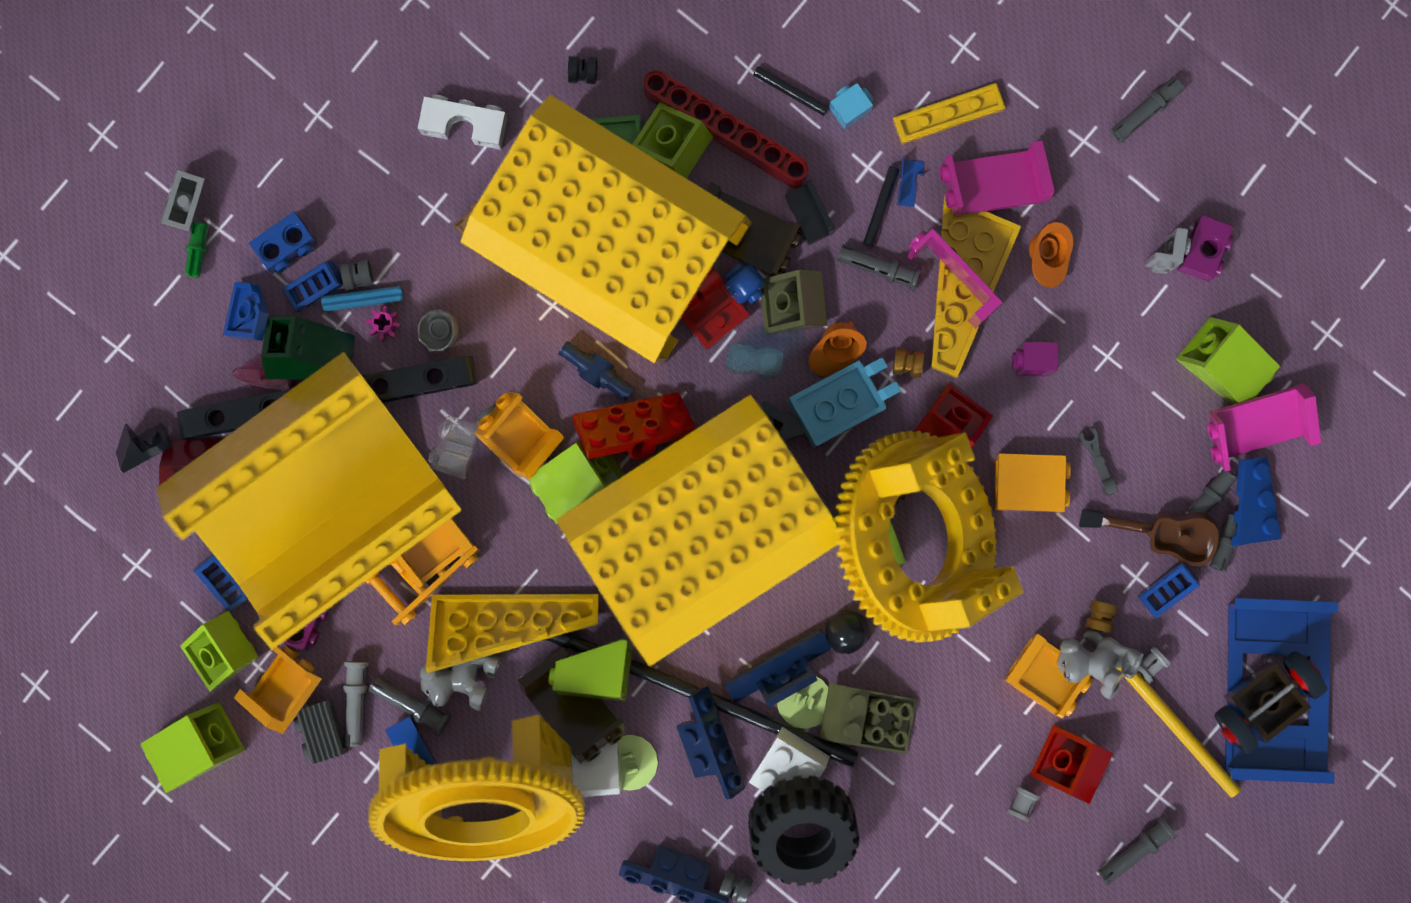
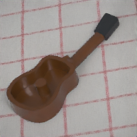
(1187, 536)

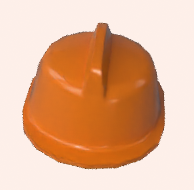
(1051, 254)
(837, 349)

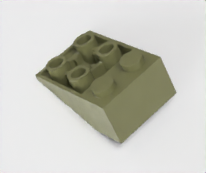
(868, 718)

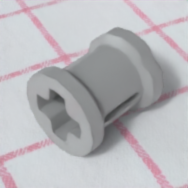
(1161, 662)
(1023, 804)

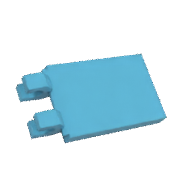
(841, 401)

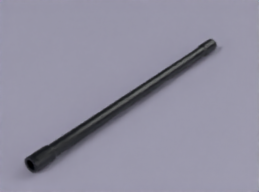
(834, 750)

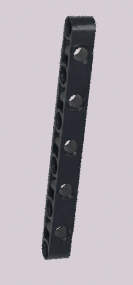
(402, 384)

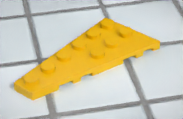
(984, 246)
(488, 624)

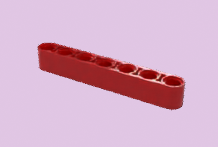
(732, 140)

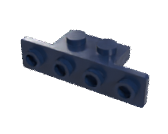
(782, 672)
(708, 744)
(674, 874)

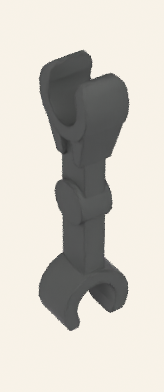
(1107, 482)

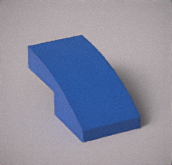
(407, 733)

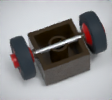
(1269, 701)

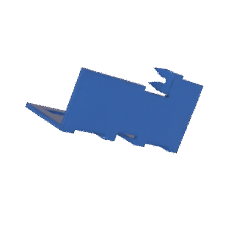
(907, 191)

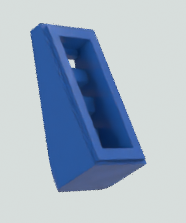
(334, 276)
(1162, 582)
(214, 588)

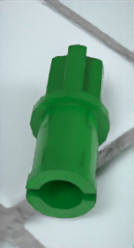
(196, 249)

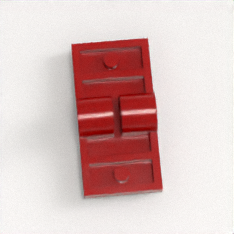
(713, 311)
(633, 426)

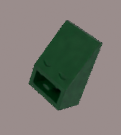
(301, 347)

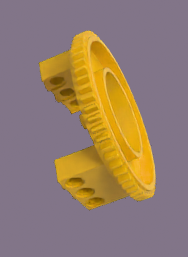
(967, 583)
(536, 781)

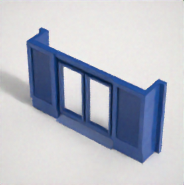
(1280, 629)

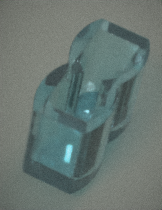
(746, 360)

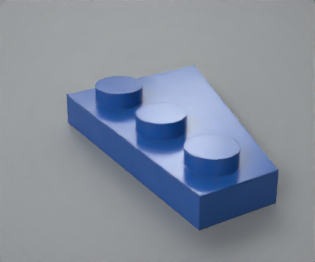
(1257, 509)

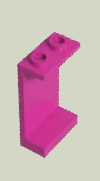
(997, 181)
(960, 270)
(1263, 423)

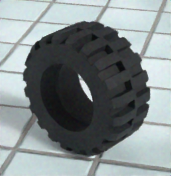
(809, 857)

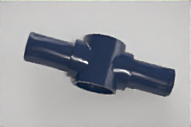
(596, 370)

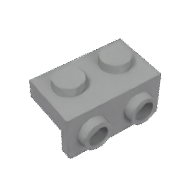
(1175, 247)

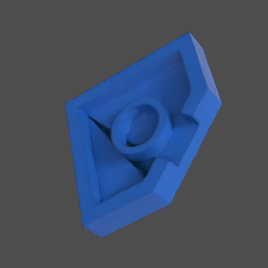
(246, 313)

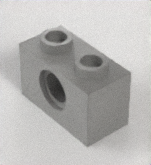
(182, 200)

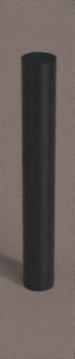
(791, 91)
(881, 206)

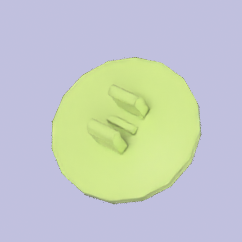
(806, 706)
(637, 762)

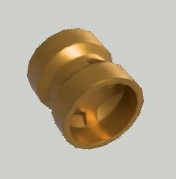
(908, 362)
(1101, 616)

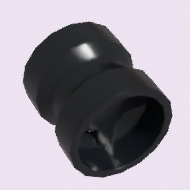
(576, 70)

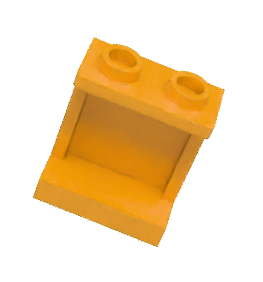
(517, 435)
(1031, 483)
(433, 553)
(1040, 679)
(281, 690)

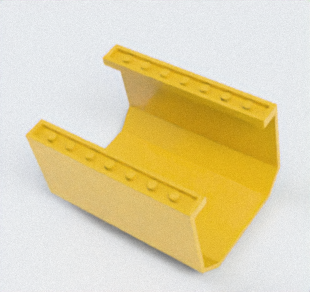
(601, 227)
(308, 498)
(700, 530)

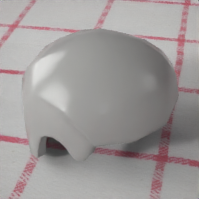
(437, 330)

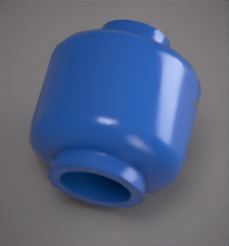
(744, 283)

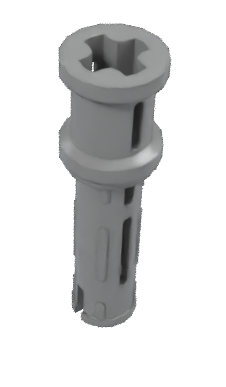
(355, 689)

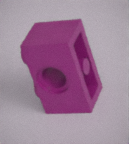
(1215, 234)

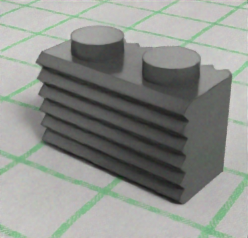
(320, 731)

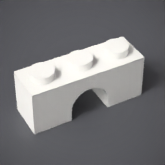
(440, 115)

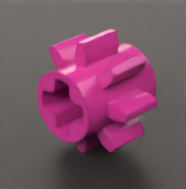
(388, 329)

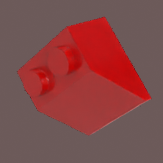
(953, 415)
(1071, 764)

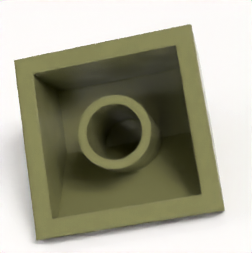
(793, 302)

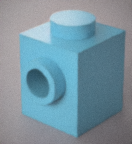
(851, 105)

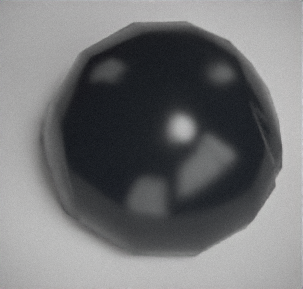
(847, 632)

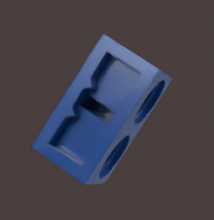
(279, 236)

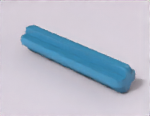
(362, 298)

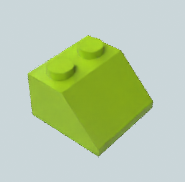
(673, 139)
(219, 650)

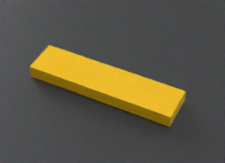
(949, 113)

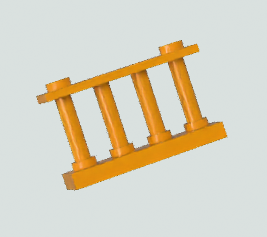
(408, 613)

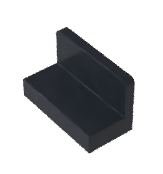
(810, 213)

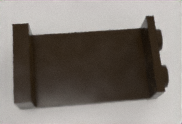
(766, 239)
(579, 721)

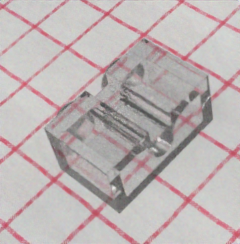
(455, 447)

